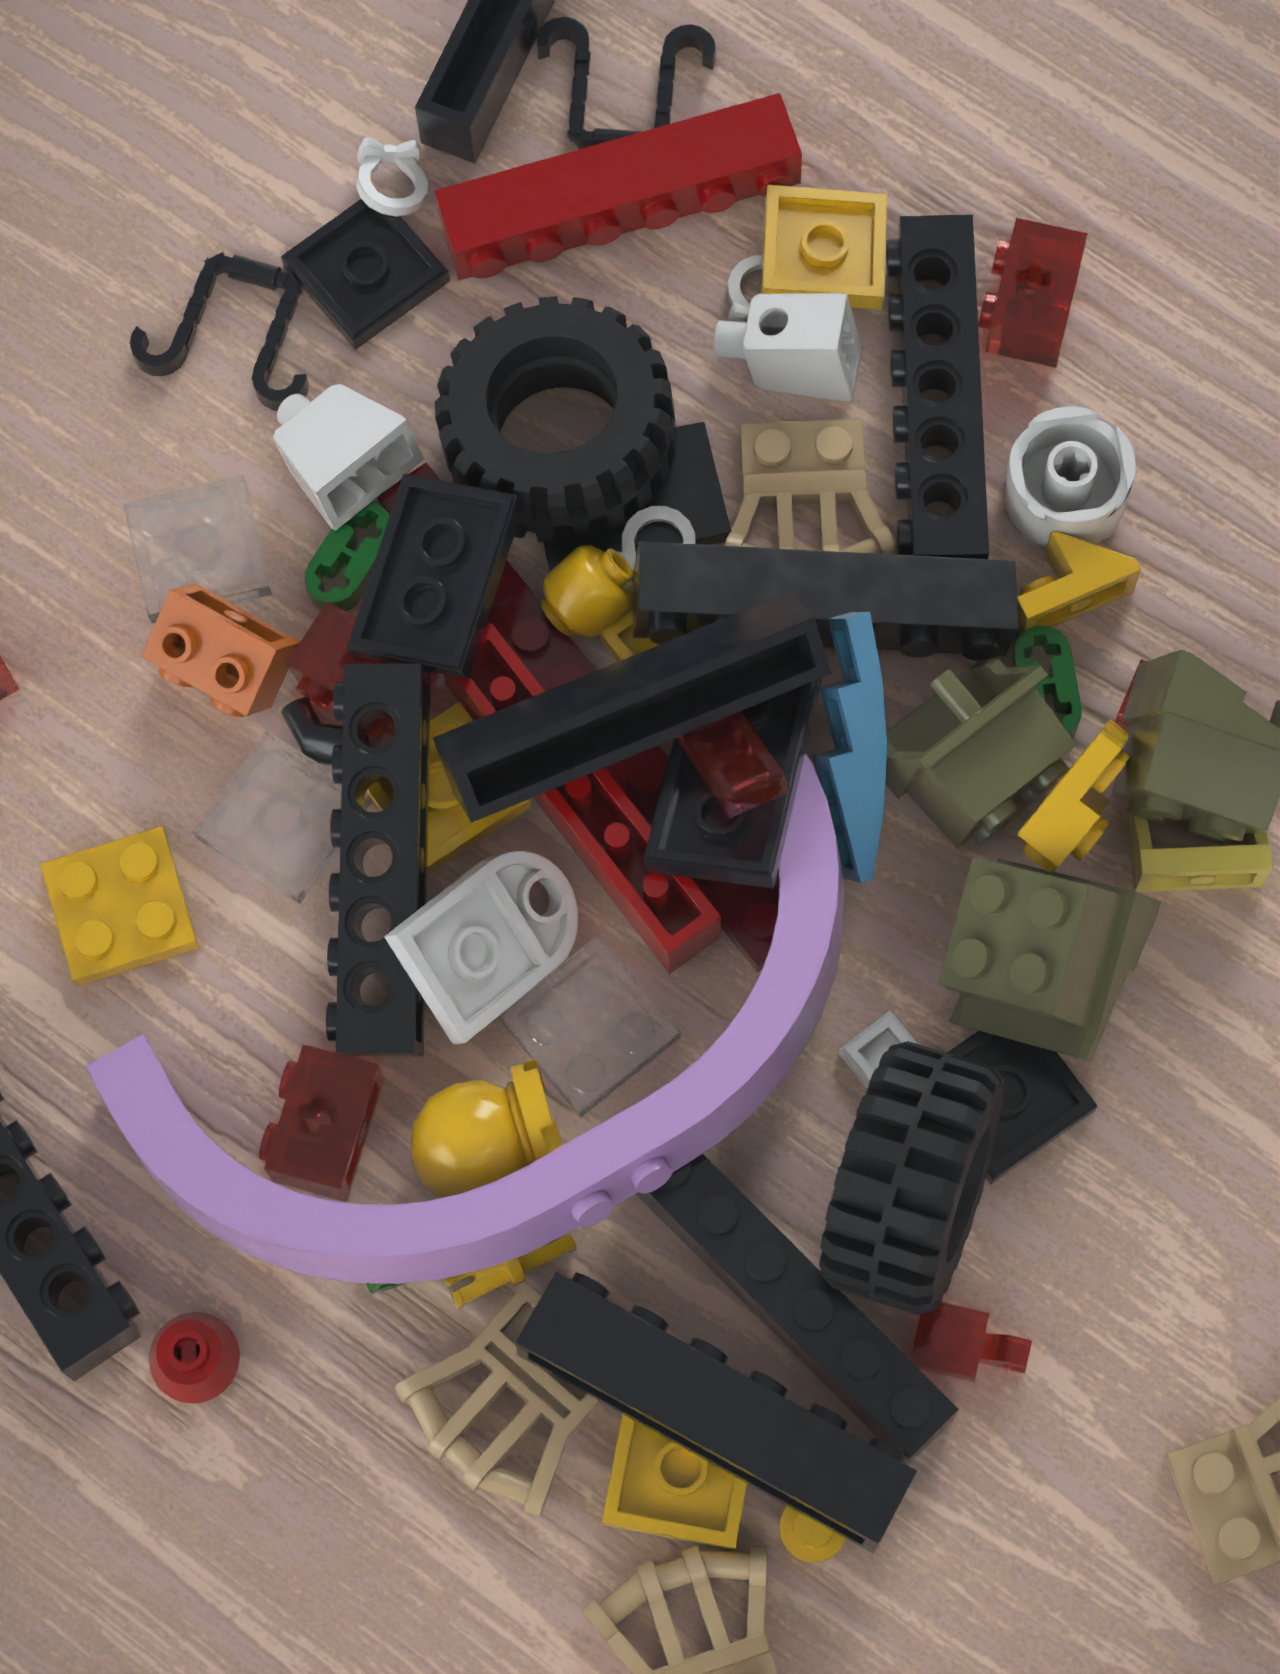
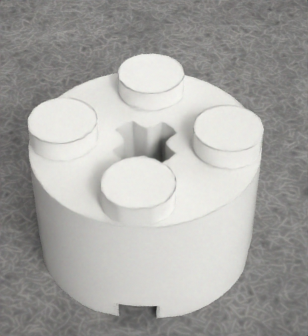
(1099, 472)

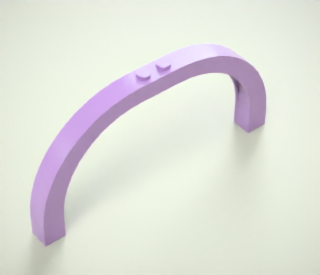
(558, 1191)

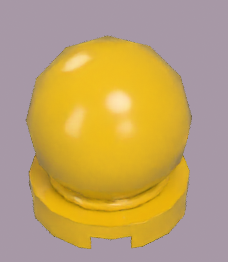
(482, 1131)

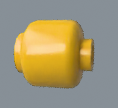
(587, 591)

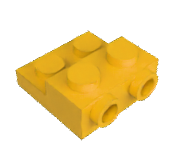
(1071, 813)

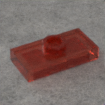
(735, 764)

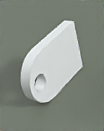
(483, 942)

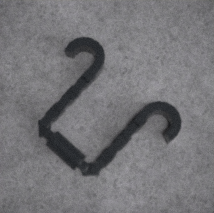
(572, 30)
(250, 272)

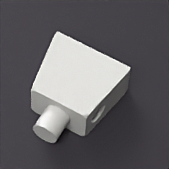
(796, 344)
(343, 449)

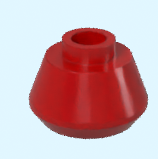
(194, 1376)

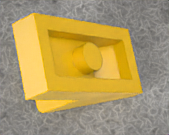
(1086, 580)

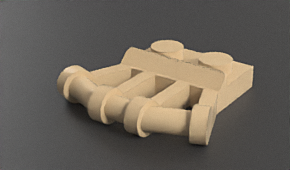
(807, 465)
(544, 1397)
(1232, 1498)
(696, 1566)

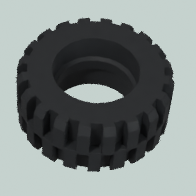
(559, 349)
(911, 1177)

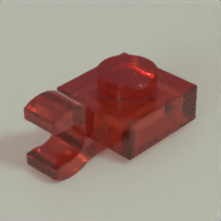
(956, 1341)

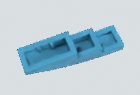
(856, 769)

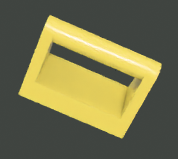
(1197, 866)

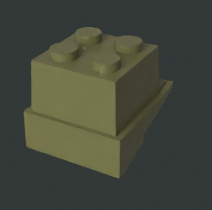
(978, 749)
(1198, 751)
(1043, 954)

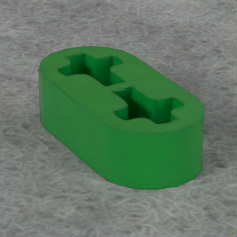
(337, 551)
(1061, 673)

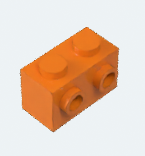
(219, 650)

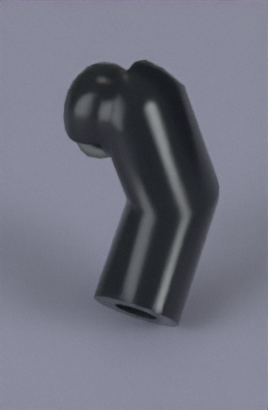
(312, 736)

